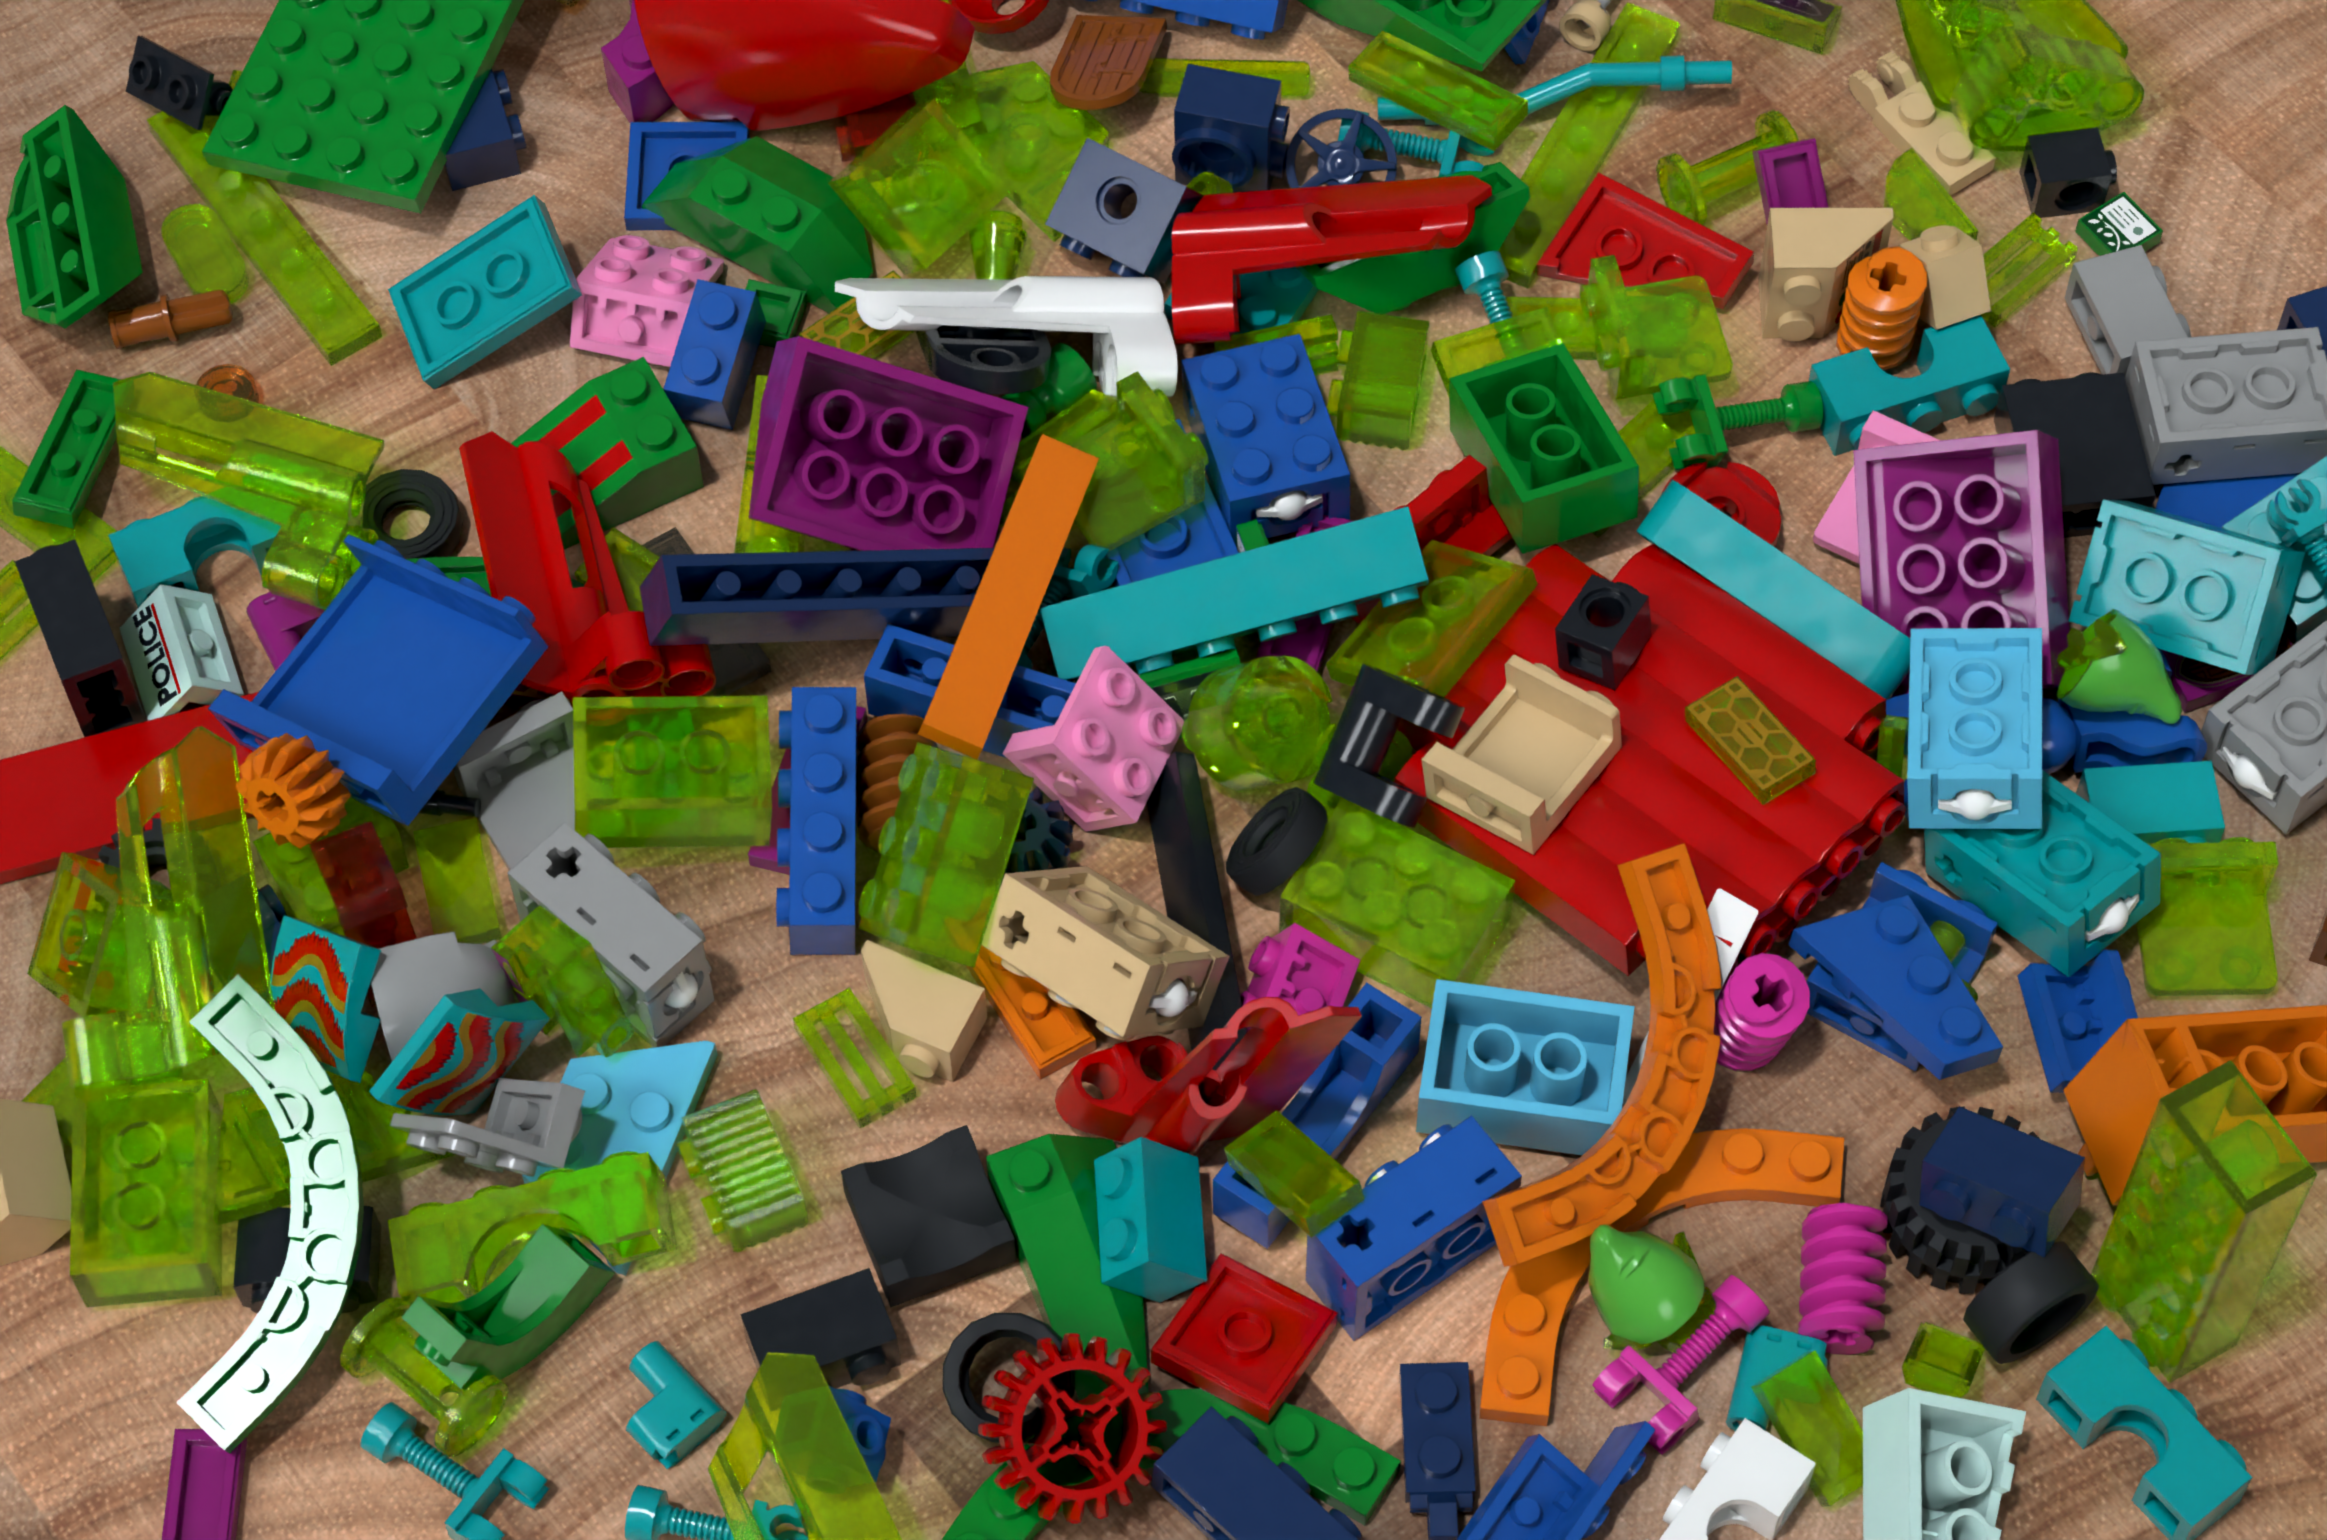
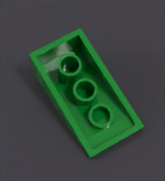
(1450, 29)

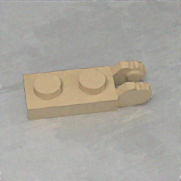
(1915, 123)

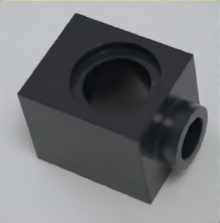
(2066, 172)
(1603, 631)

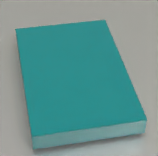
(484, 292)

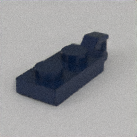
(1437, 1443)

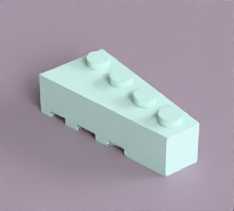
(1935, 1466)

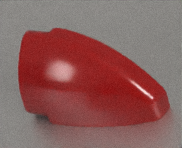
(798, 58)

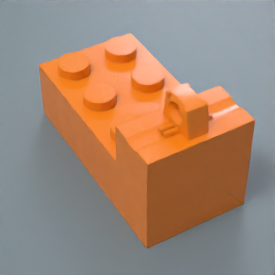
(2150, 1057)

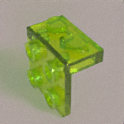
(1653, 330)
(1143, 468)
(2211, 920)

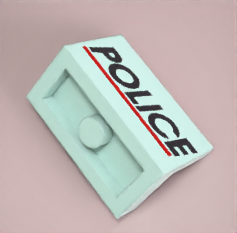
(178, 651)

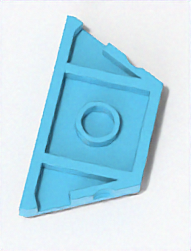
(635, 1105)

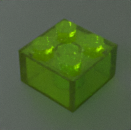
(919, 187)

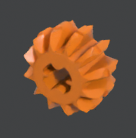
(293, 790)

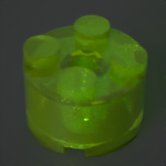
(1260, 723)

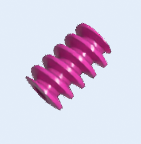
(1759, 1011)
(1842, 1275)

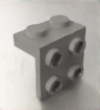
(522, 776)
(524, 1129)

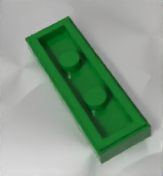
(70, 453)

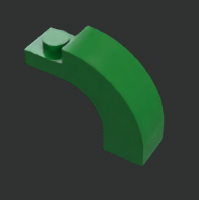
(513, 1315)

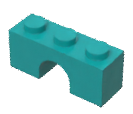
(1958, 377)
(177, 542)
(2111, 1389)

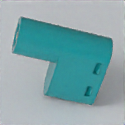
(1764, 1353)
(679, 1412)

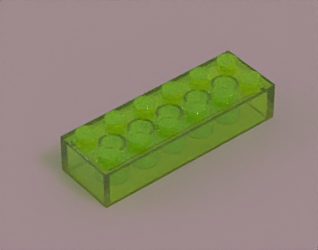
(2201, 1221)

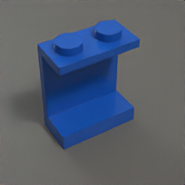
(1852, 1014)

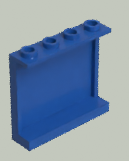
(393, 678)

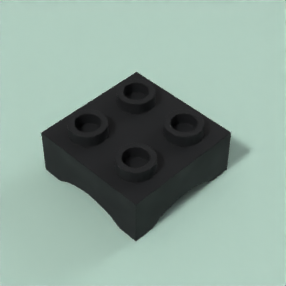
(929, 1217)

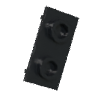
(175, 84)

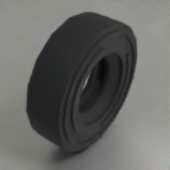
(421, 490)
(1276, 841)

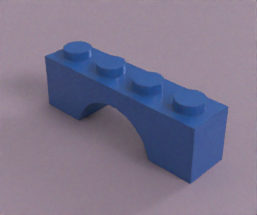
(1331, 1103)

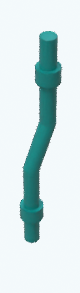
(1670, 73)

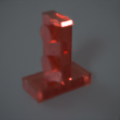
(364, 889)

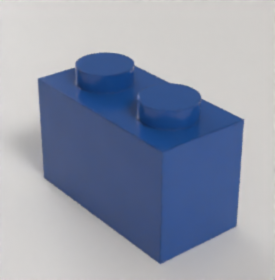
(715, 354)

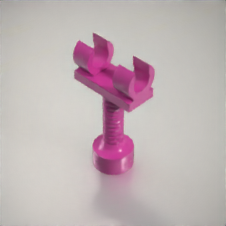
(1735, 1309)

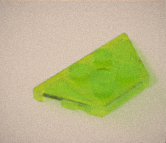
(1031, 137)
(254, 1162)

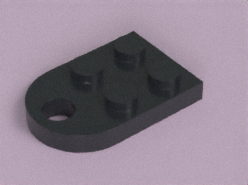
(987, 357)

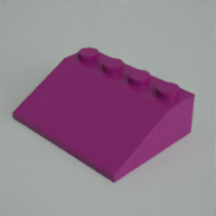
(879, 453)
(1965, 537)

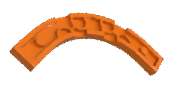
(1669, 1086)
(1709, 1170)

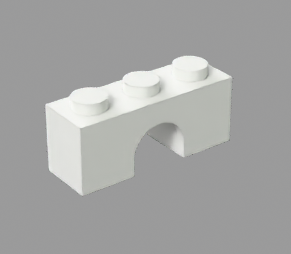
(1747, 1483)

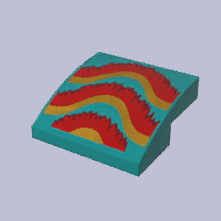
(320, 992)
(459, 1054)

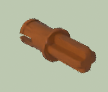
(169, 318)

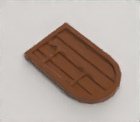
(1105, 60)

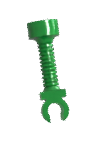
(1797, 407)

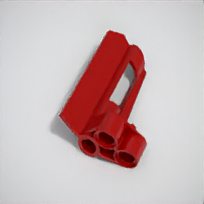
(590, 632)
(1192, 1099)

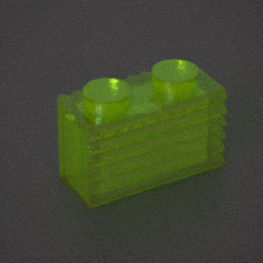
(1380, 380)
(743, 1171)

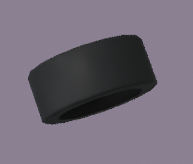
(2030, 1303)
(961, 1356)

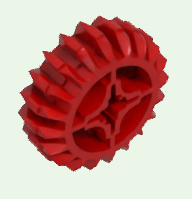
(1044, 1447)

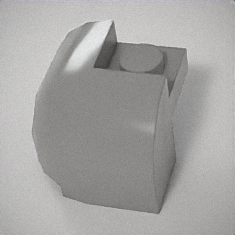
(419, 972)

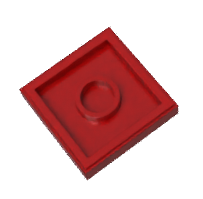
(1244, 1338)

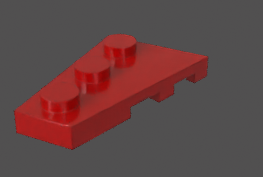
(1646, 240)

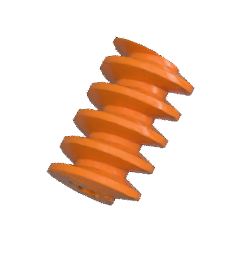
(1883, 306)

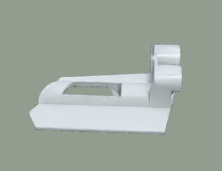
(1119, 311)

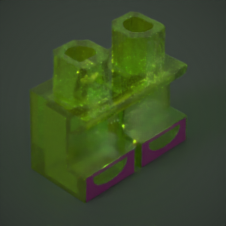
(566, 980)

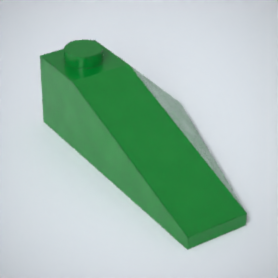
(1052, 1211)

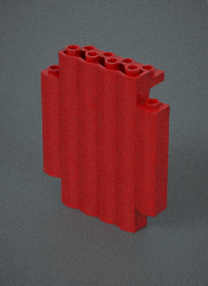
(1666, 780)

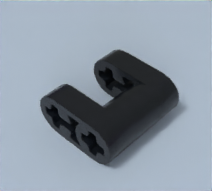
(1365, 736)

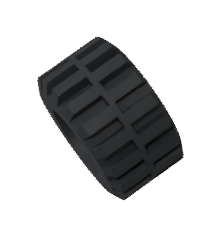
(1931, 1242)

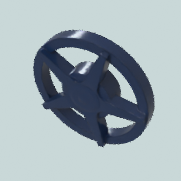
(1340, 160)

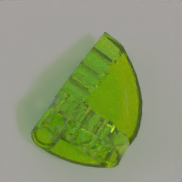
(2020, 67)

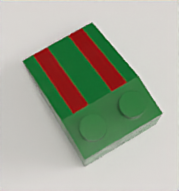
(621, 443)

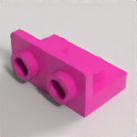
(1300, 970)

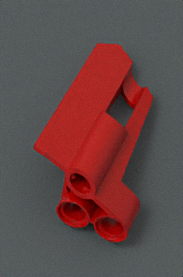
(1301, 228)

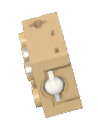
(1103, 951)

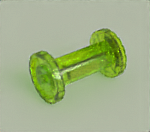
(1691, 187)
(386, 1344)

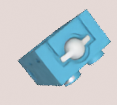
(1975, 728)

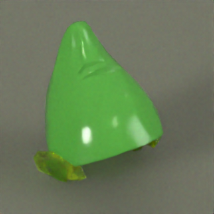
(2115, 670)
(1642, 1285)

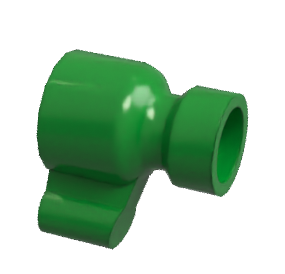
(1066, 384)

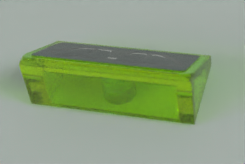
(1794, 22)

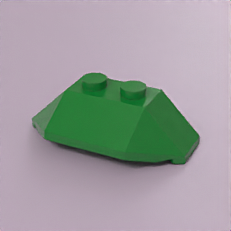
(768, 217)
(69, 223)
(1400, 279)

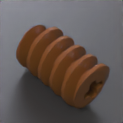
(884, 748)

